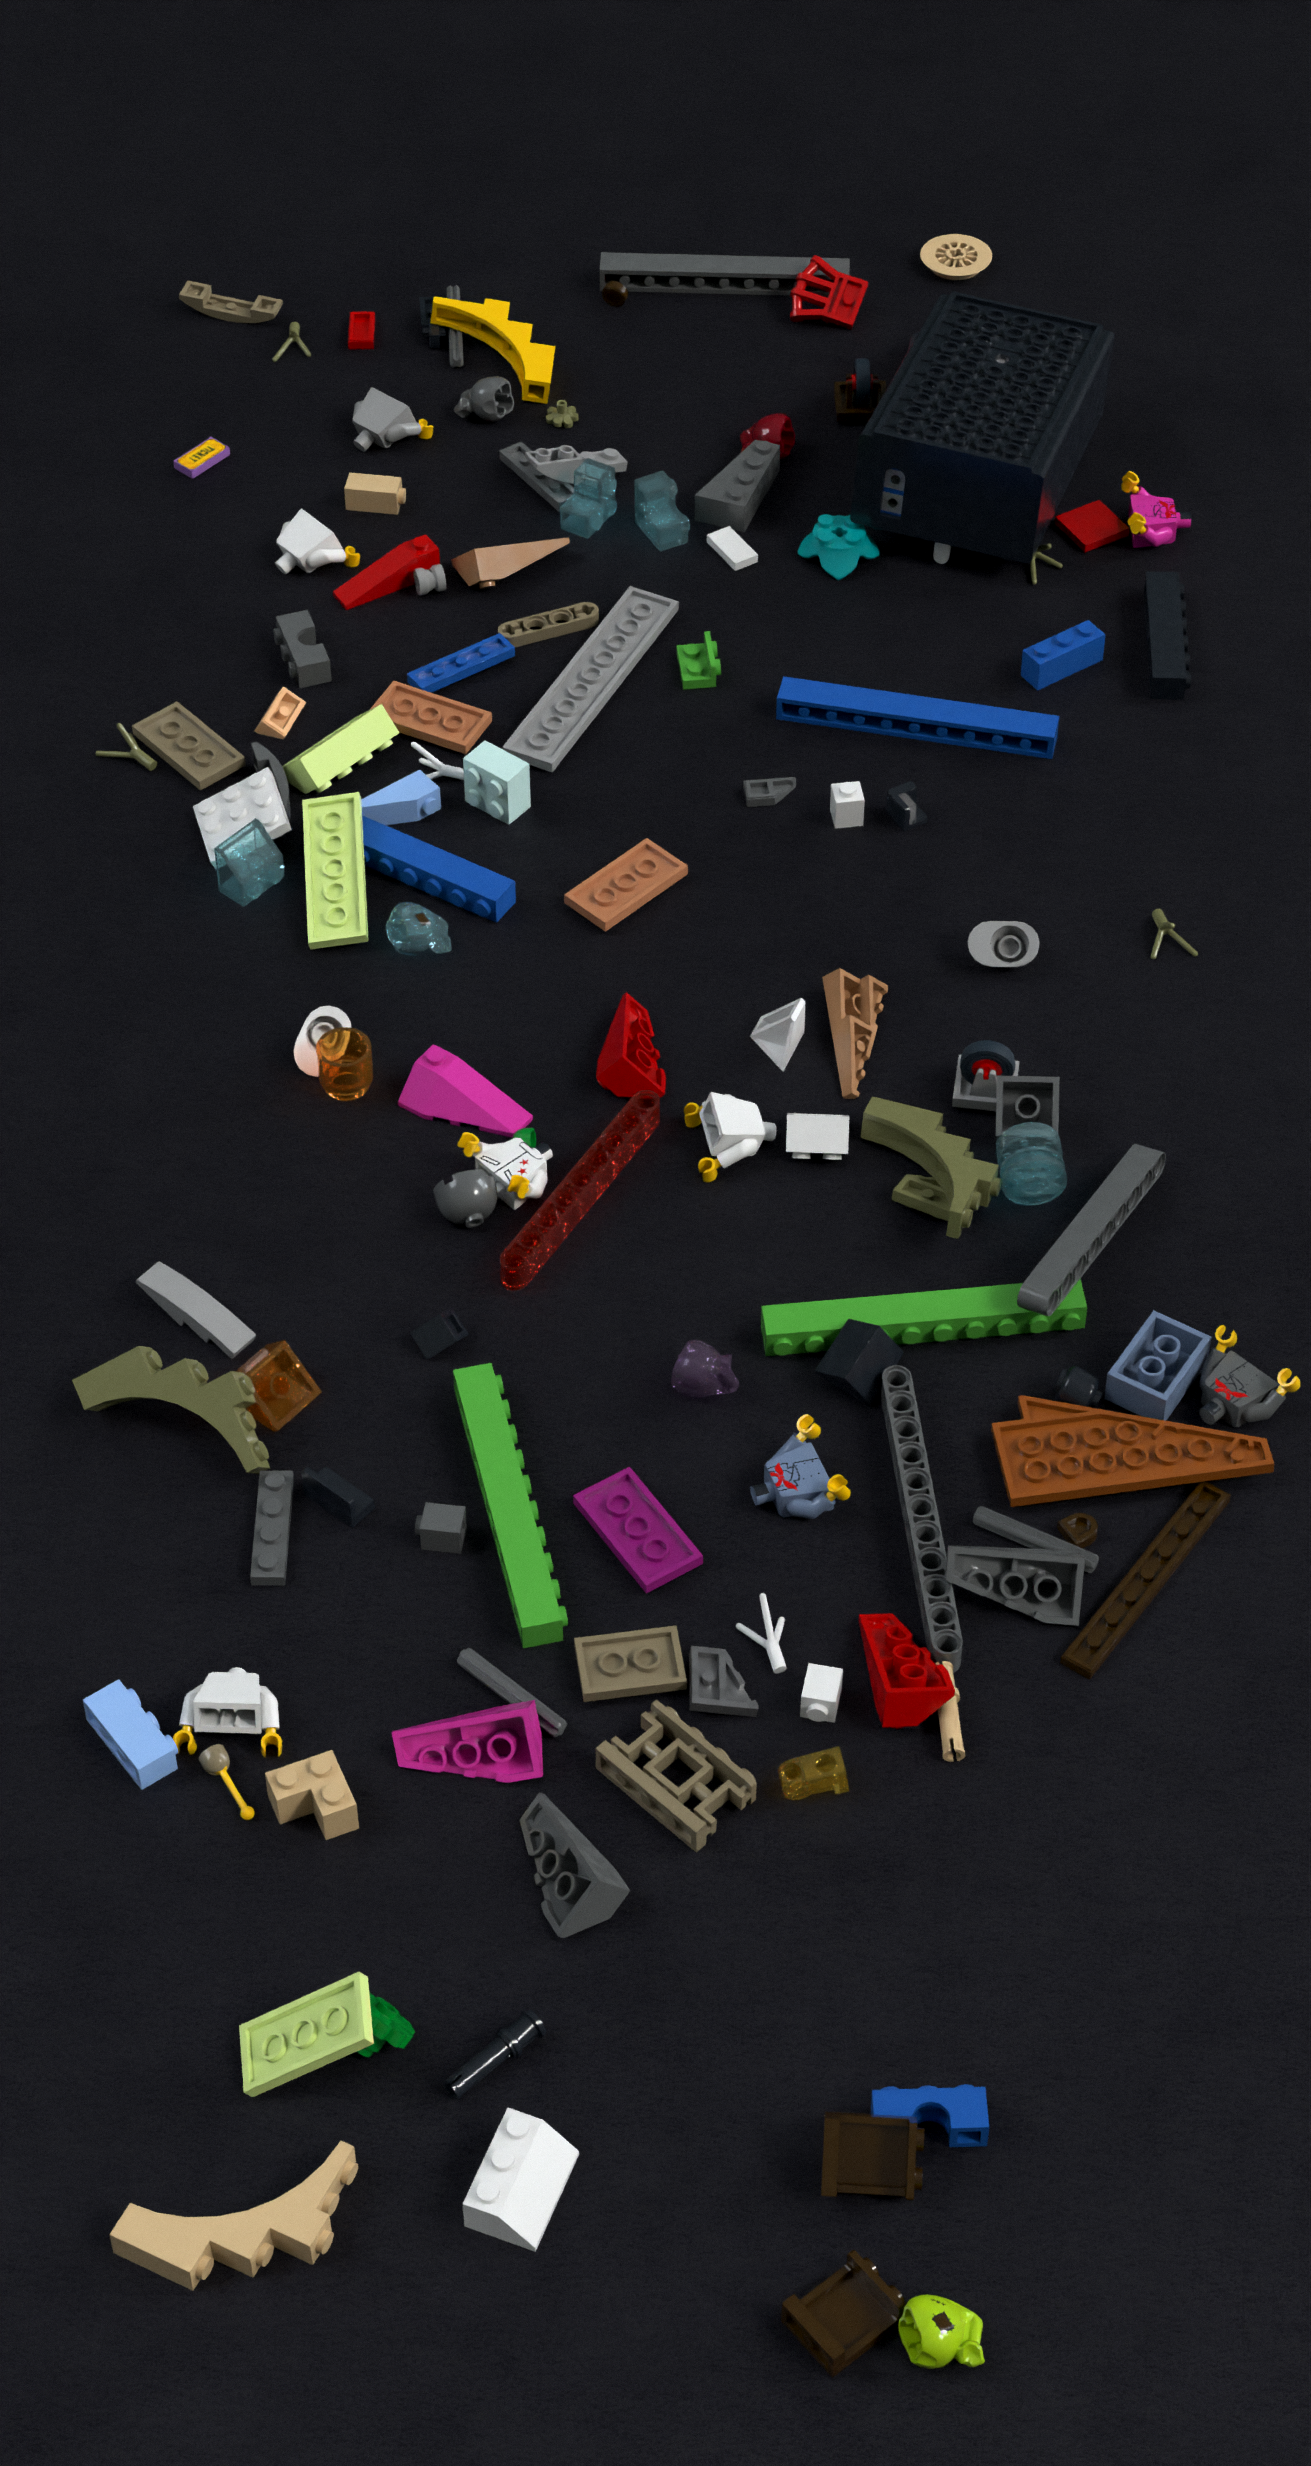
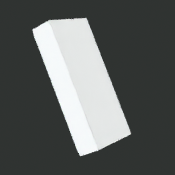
(732, 548)

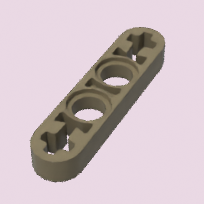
(585, 615)

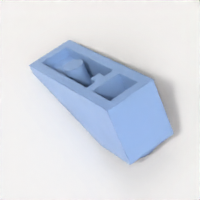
(403, 800)

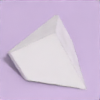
(781, 1031)

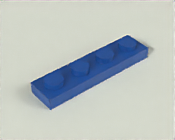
(461, 664)

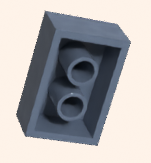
(1157, 1367)

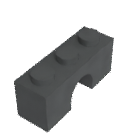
(305, 658)

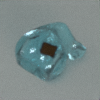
(417, 928)

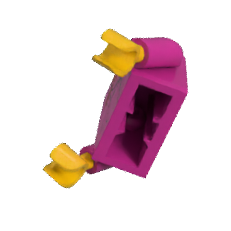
(1151, 517)

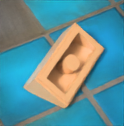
(280, 714)

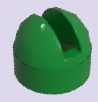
(527, 1135)

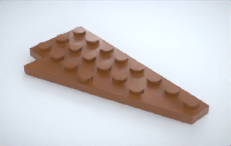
(1088, 1451)

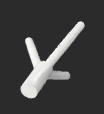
(443, 770)
(773, 1637)

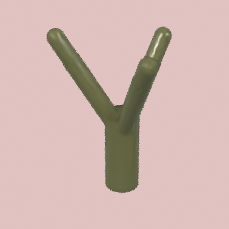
(293, 337)
(1043, 557)
(135, 753)
(1166, 927)

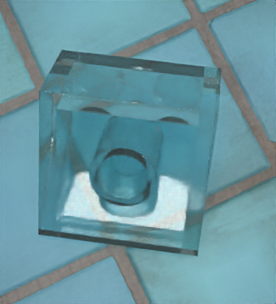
(248, 863)

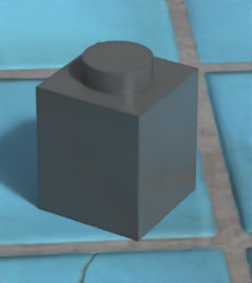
(441, 1527)

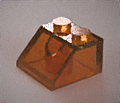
(280, 1385)

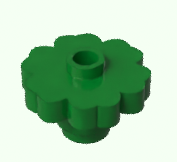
(387, 2026)

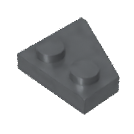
(716, 1684)

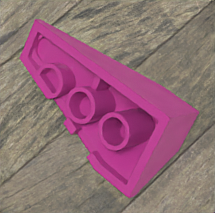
(452, 1090)
(488, 1744)

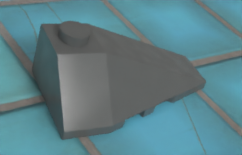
(1027, 1580)
(574, 1876)

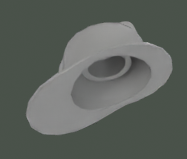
(1003, 943)

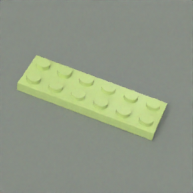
(335, 871)

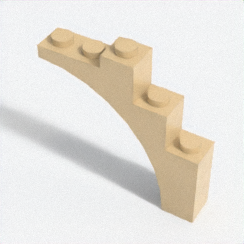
(244, 2240)

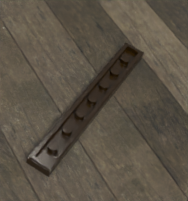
(1144, 1580)

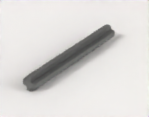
(455, 336)

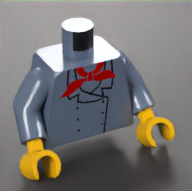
(798, 1479)

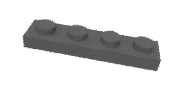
(551, 490)
(272, 1528)

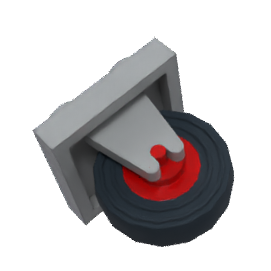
(978, 1073)

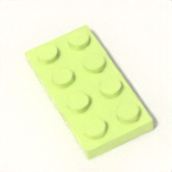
(306, 2034)

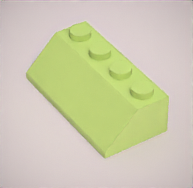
(340, 750)

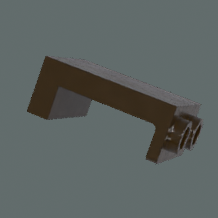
(871, 2154)
(844, 2314)

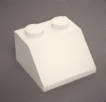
(817, 1134)

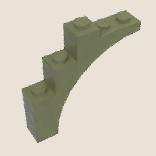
(945, 1156)
(219, 1402)

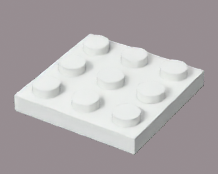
(239, 805)

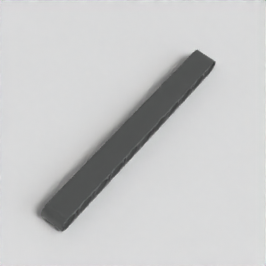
(920, 1517)

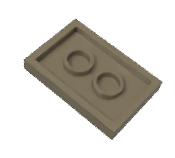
(630, 1663)

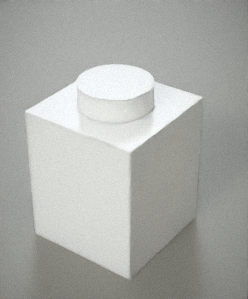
(847, 804)
(821, 1693)

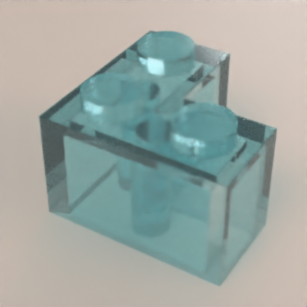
(592, 499)
(657, 511)

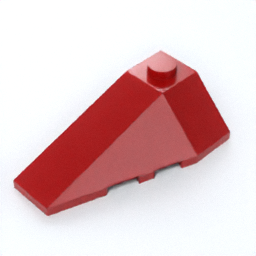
(628, 1055)
(901, 1674)

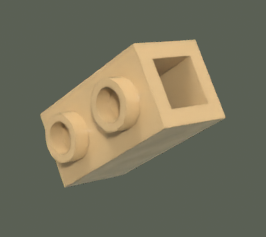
(374, 493)

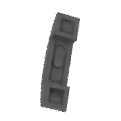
(264, 758)

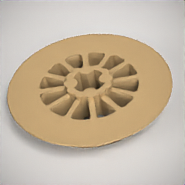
(956, 256)

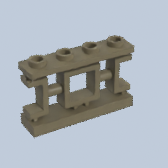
(658, 1793)

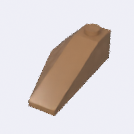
(494, 563)

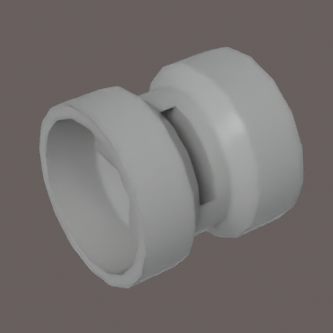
(429, 580)

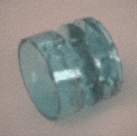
(1031, 1163)

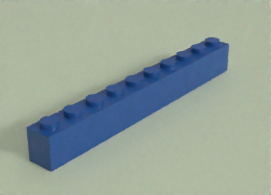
(917, 717)

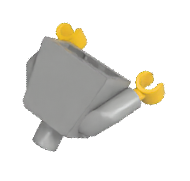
(385, 421)

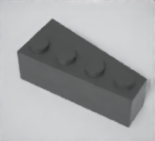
(739, 488)

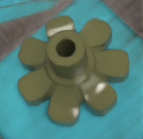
(562, 415)

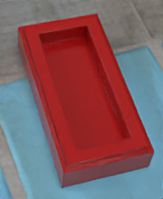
(361, 330)

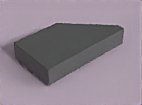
(767, 791)

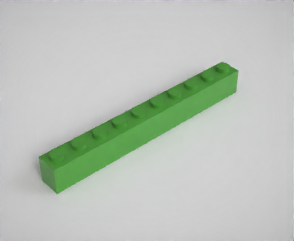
(916, 1317)
(508, 1506)

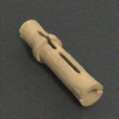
(950, 1723)

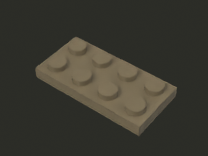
(188, 745)

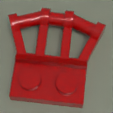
(844, 296)

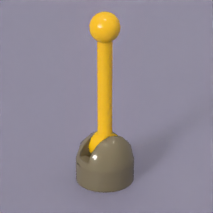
(216, 1762)

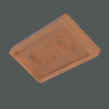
(434, 717)
(625, 884)

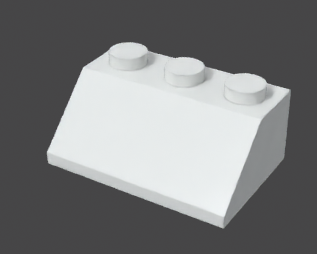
(519, 2180)

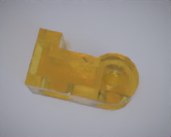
(813, 1774)

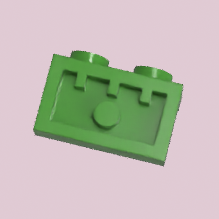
(698, 663)

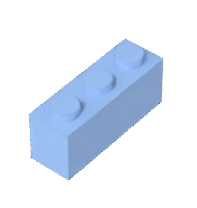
(131, 1733)

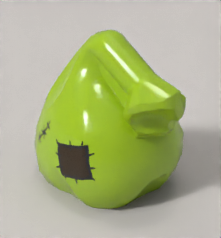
(940, 2330)

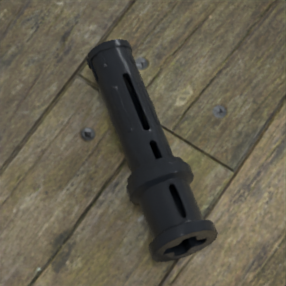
(507, 2044)

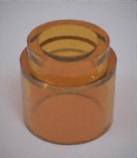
(344, 1063)

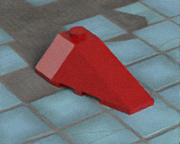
(389, 572)

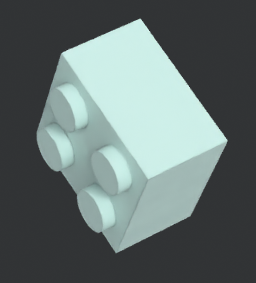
(497, 782)

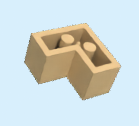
(317, 1788)

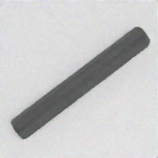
(1028, 1535)
(509, 1690)

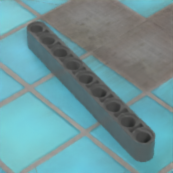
(1091, 1230)

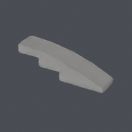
(196, 1308)

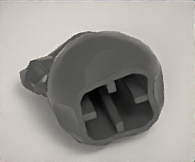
(488, 398)

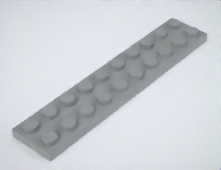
(591, 678)

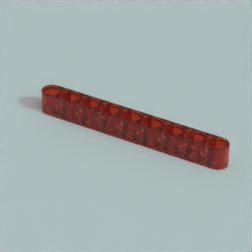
(579, 1190)

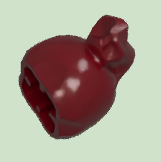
(771, 428)

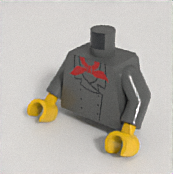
(1238, 1389)

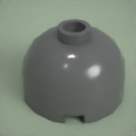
(467, 1198)

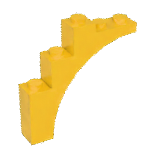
(510, 338)

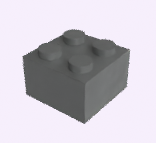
(1026, 1100)

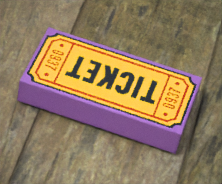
(201, 457)

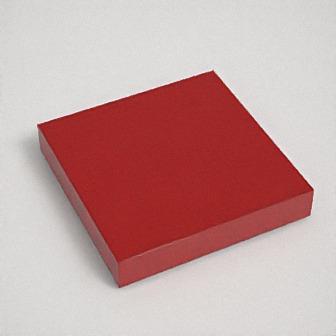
(1092, 526)

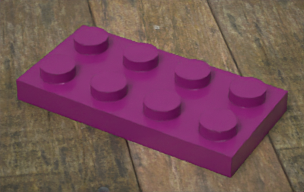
(638, 1529)

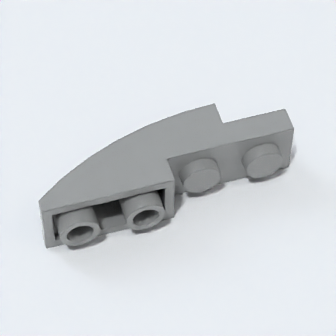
(563, 461)

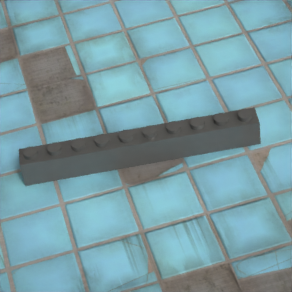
(710, 273)

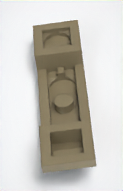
(226, 308)

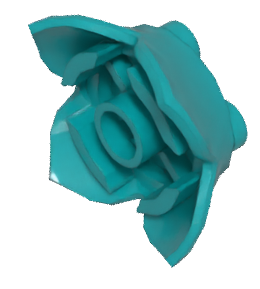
(838, 544)

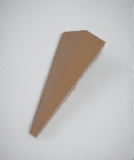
(852, 1017)

